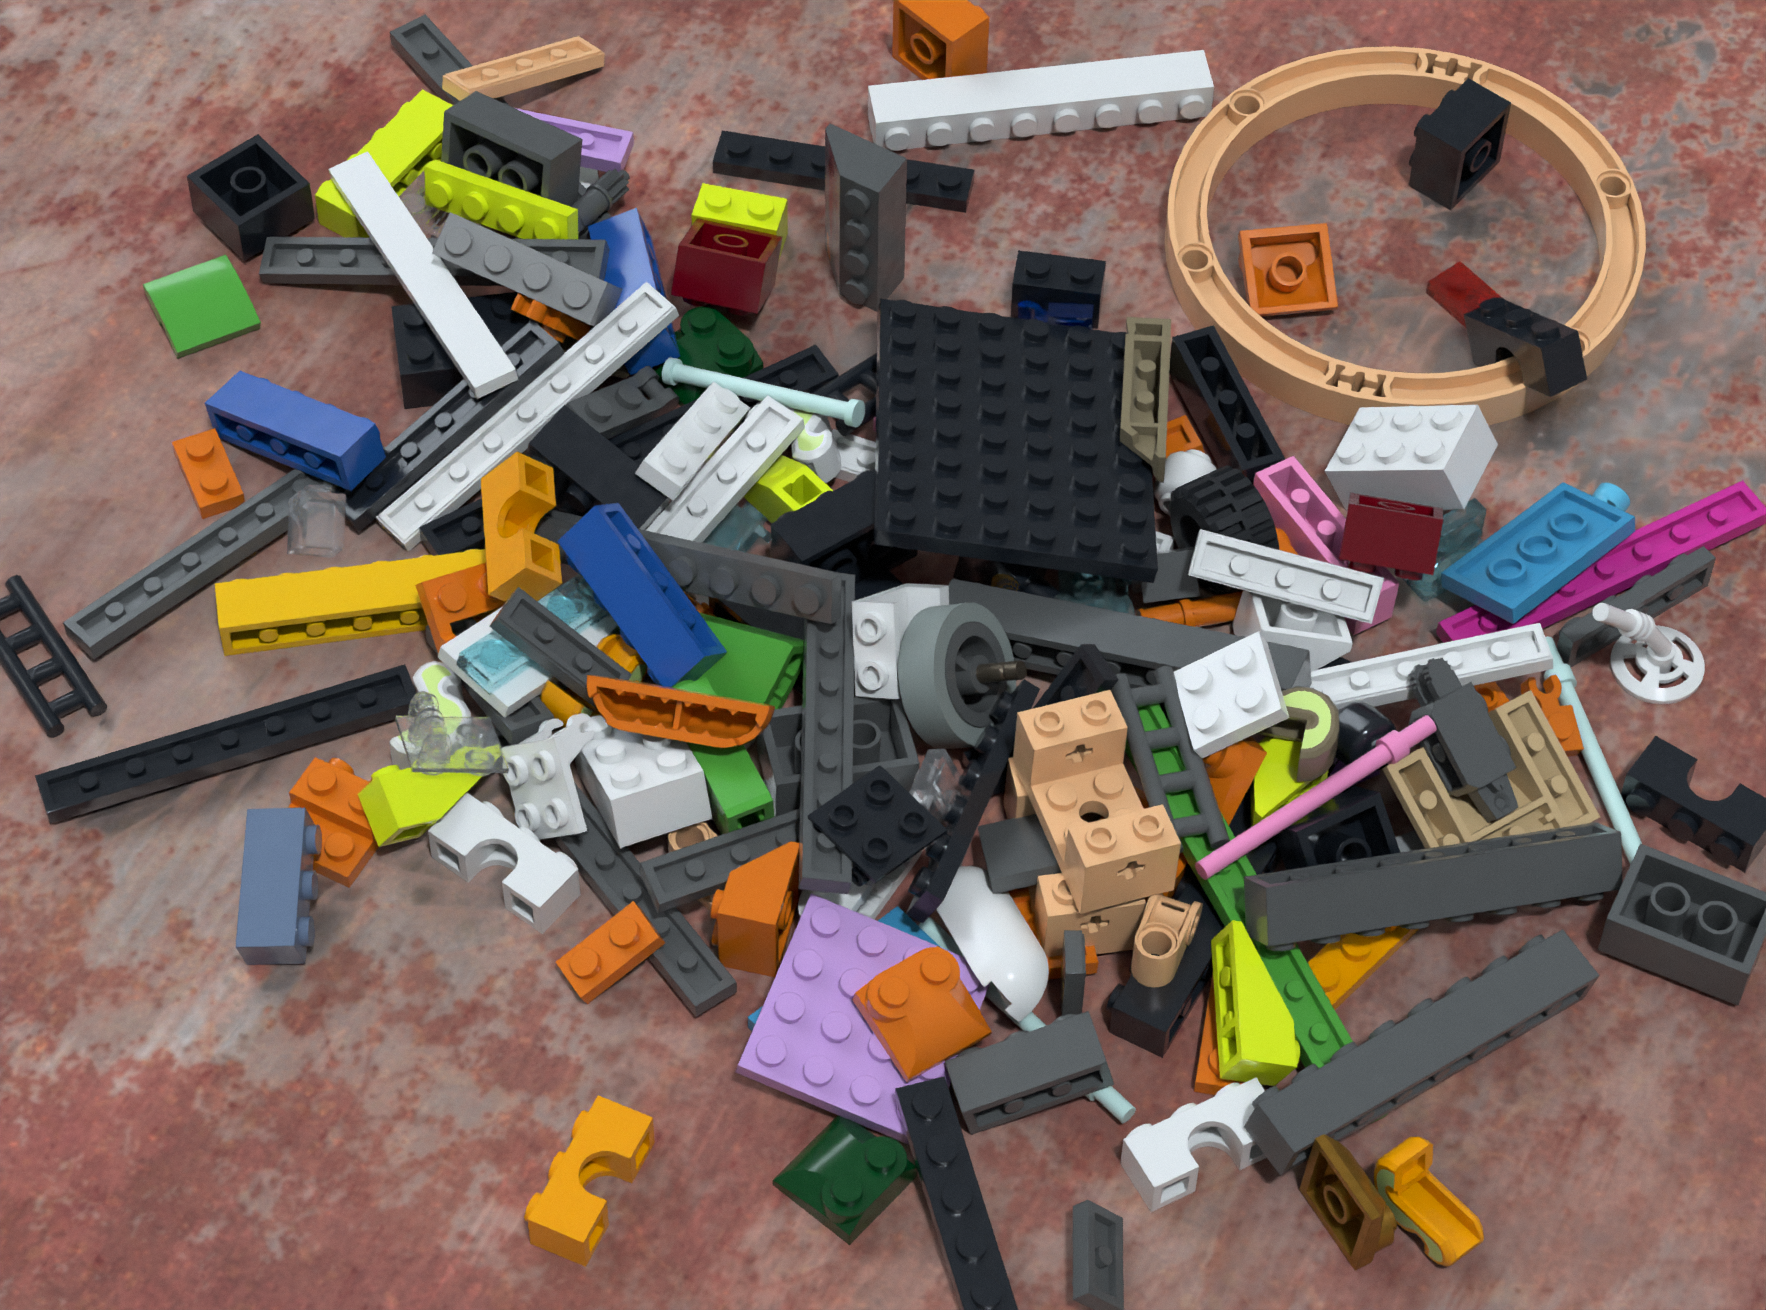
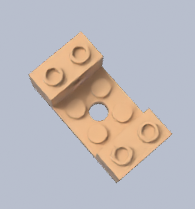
(1075, 766)
(1052, 903)

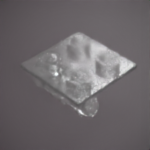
(448, 743)

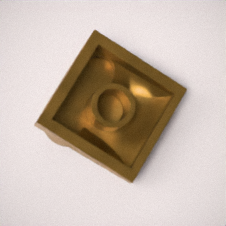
(1347, 1202)

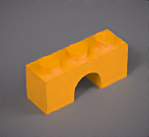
(513, 503)
(604, 1143)

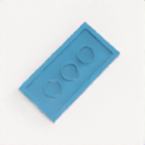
(1538, 552)

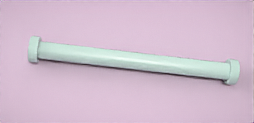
(851, 412)

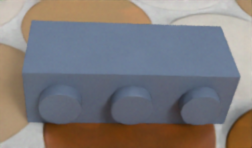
(277, 886)

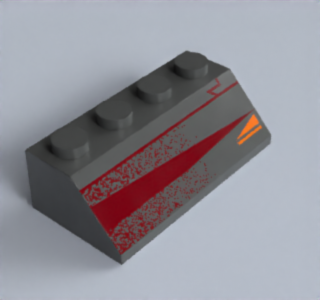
(864, 216)

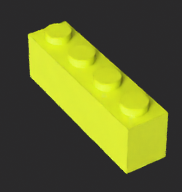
(398, 150)

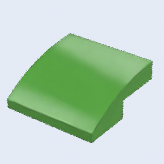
(202, 306)

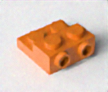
(332, 800)

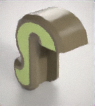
(1314, 723)

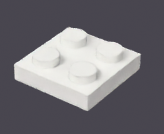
(1230, 695)

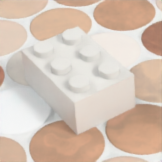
(1413, 455)
(641, 782)

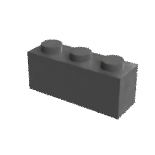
(1029, 1072)

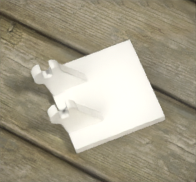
(543, 778)

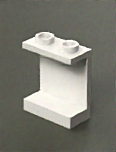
(878, 634)

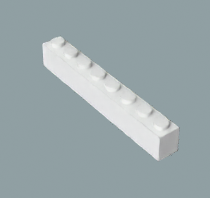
(1040, 100)

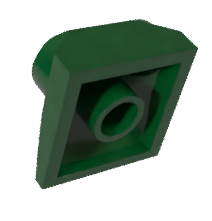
(711, 344)
(846, 1177)

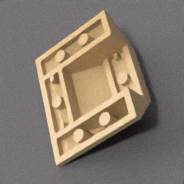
(1542, 783)

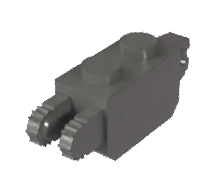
(1466, 743)

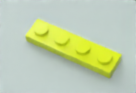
(497, 204)

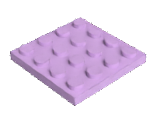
(813, 1035)

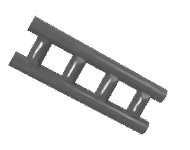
(1142, 742)

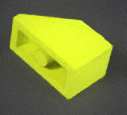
(1277, 778)

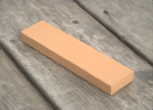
(525, 69)

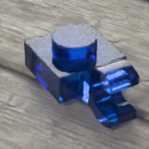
(1058, 313)

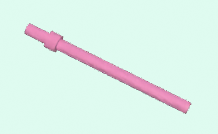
(1388, 750)

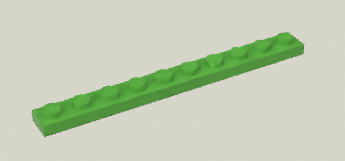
(1315, 1020)

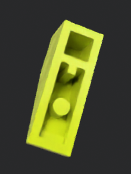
(1251, 1016)

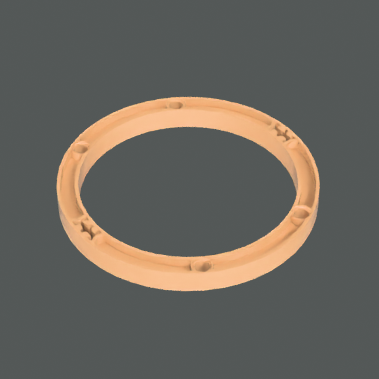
(1403, 77)

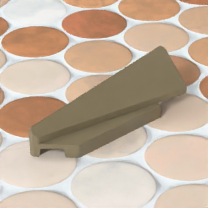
(1146, 390)

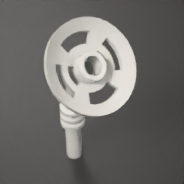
(1654, 660)

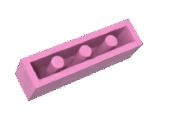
(1315, 526)

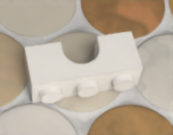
(478, 836)
(1161, 1157)

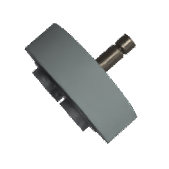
(954, 671)

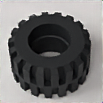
(1224, 505)

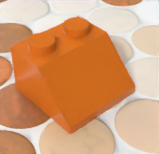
(940, 37)
(757, 911)

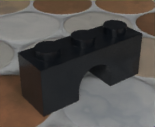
(1544, 348)
(1726, 828)

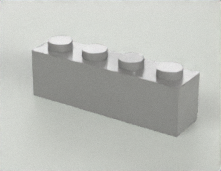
(526, 270)

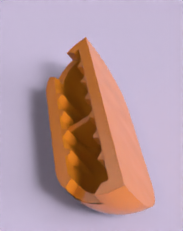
(678, 712)

